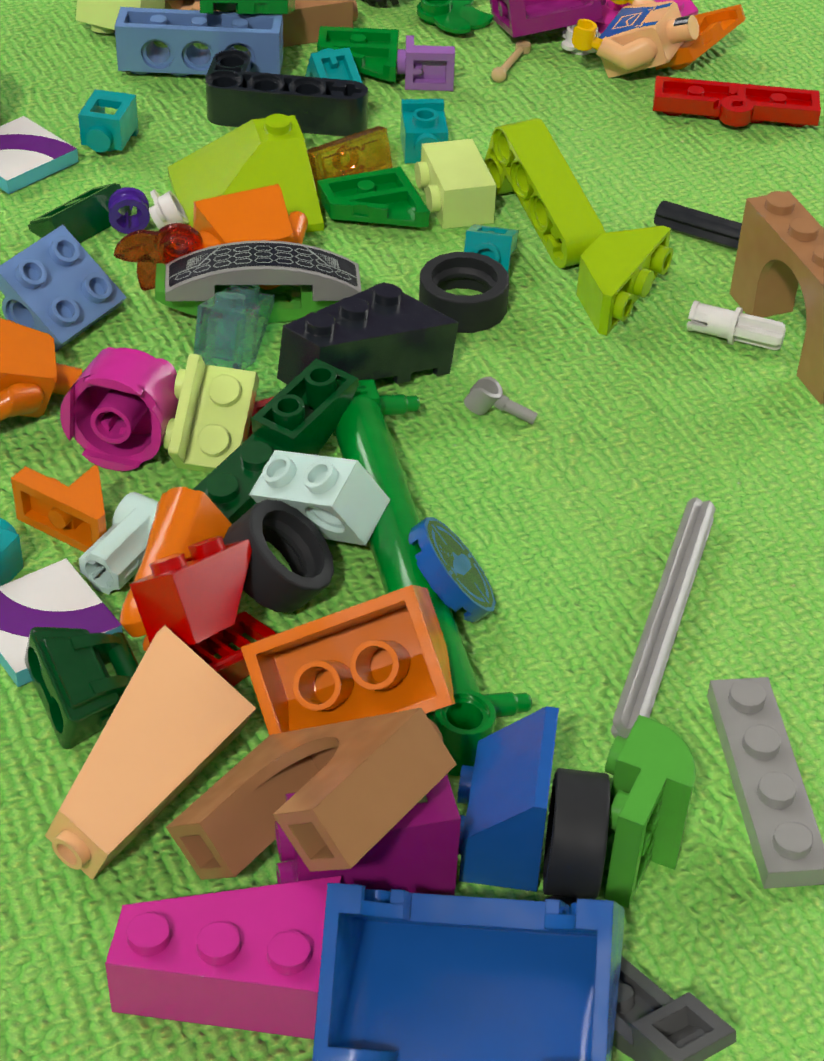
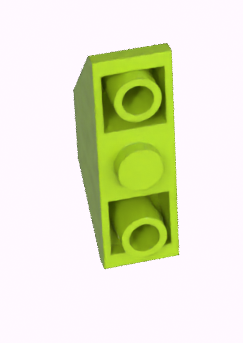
(619, 271)

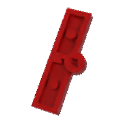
(736, 102)

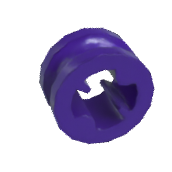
(128, 197)

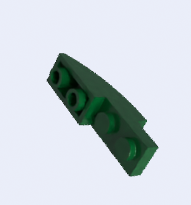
(293, 421)

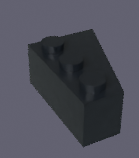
(371, 337)

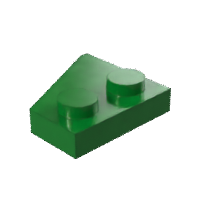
(248, 6)
(371, 48)
(374, 197)

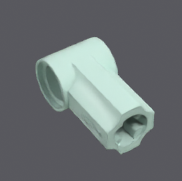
(122, 547)

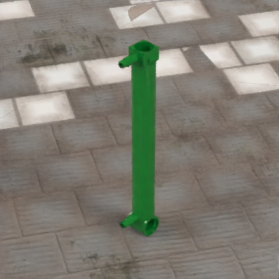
(366, 438)

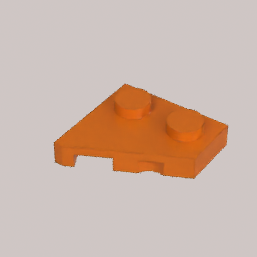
(712, 28)

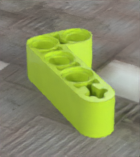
(530, 164)

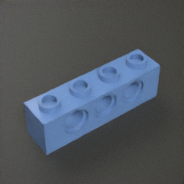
(180, 29)

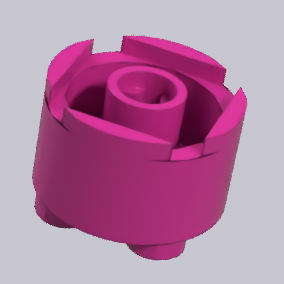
(120, 408)

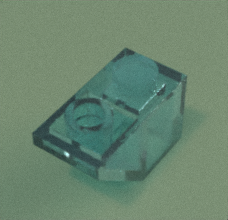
(232, 326)

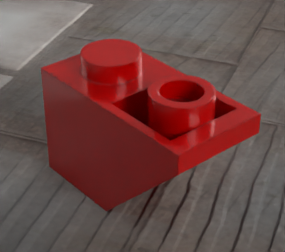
(194, 593)

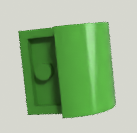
(647, 804)

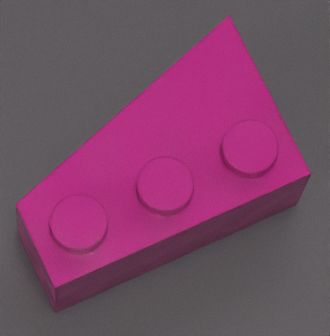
(223, 958)

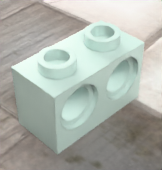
(327, 490)

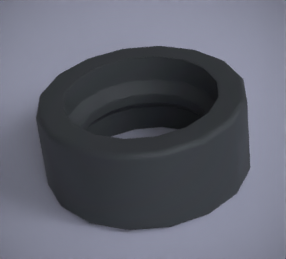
(471, 272)
(299, 544)
(576, 834)

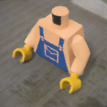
(638, 36)

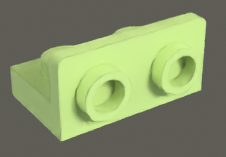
(210, 414)

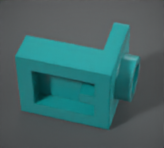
(333, 65)
(492, 242)

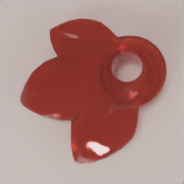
(155, 247)

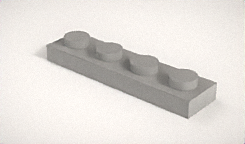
(767, 783)

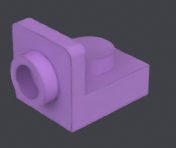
(426, 66)

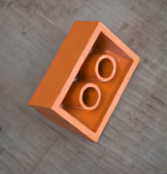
(353, 664)

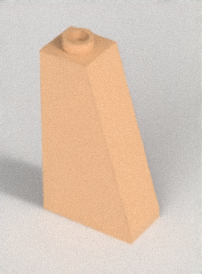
(152, 747)

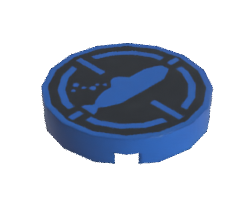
(452, 569)

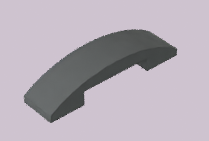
(661, 1028)

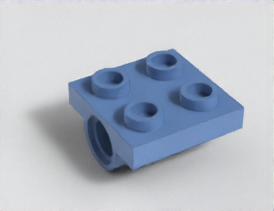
(57, 288)

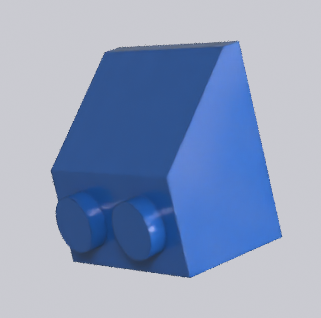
(507, 803)

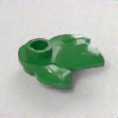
(453, 15)

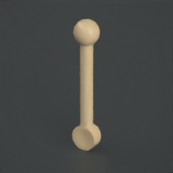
(499, 73)

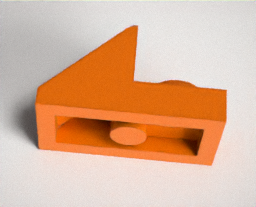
(64, 512)

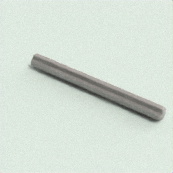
(664, 617)

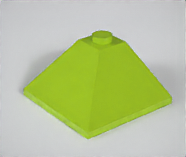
(251, 158)

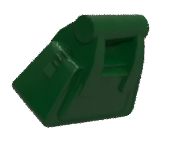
(73, 678)

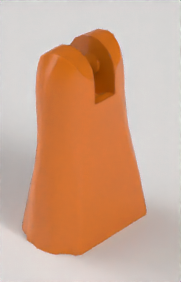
(179, 521)

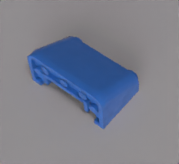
(466, 978)

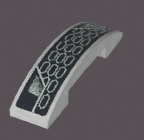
(261, 263)

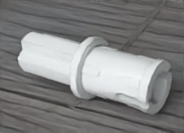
(736, 326)

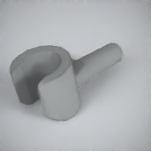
(489, 393)

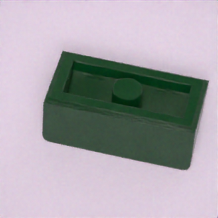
(81, 216)

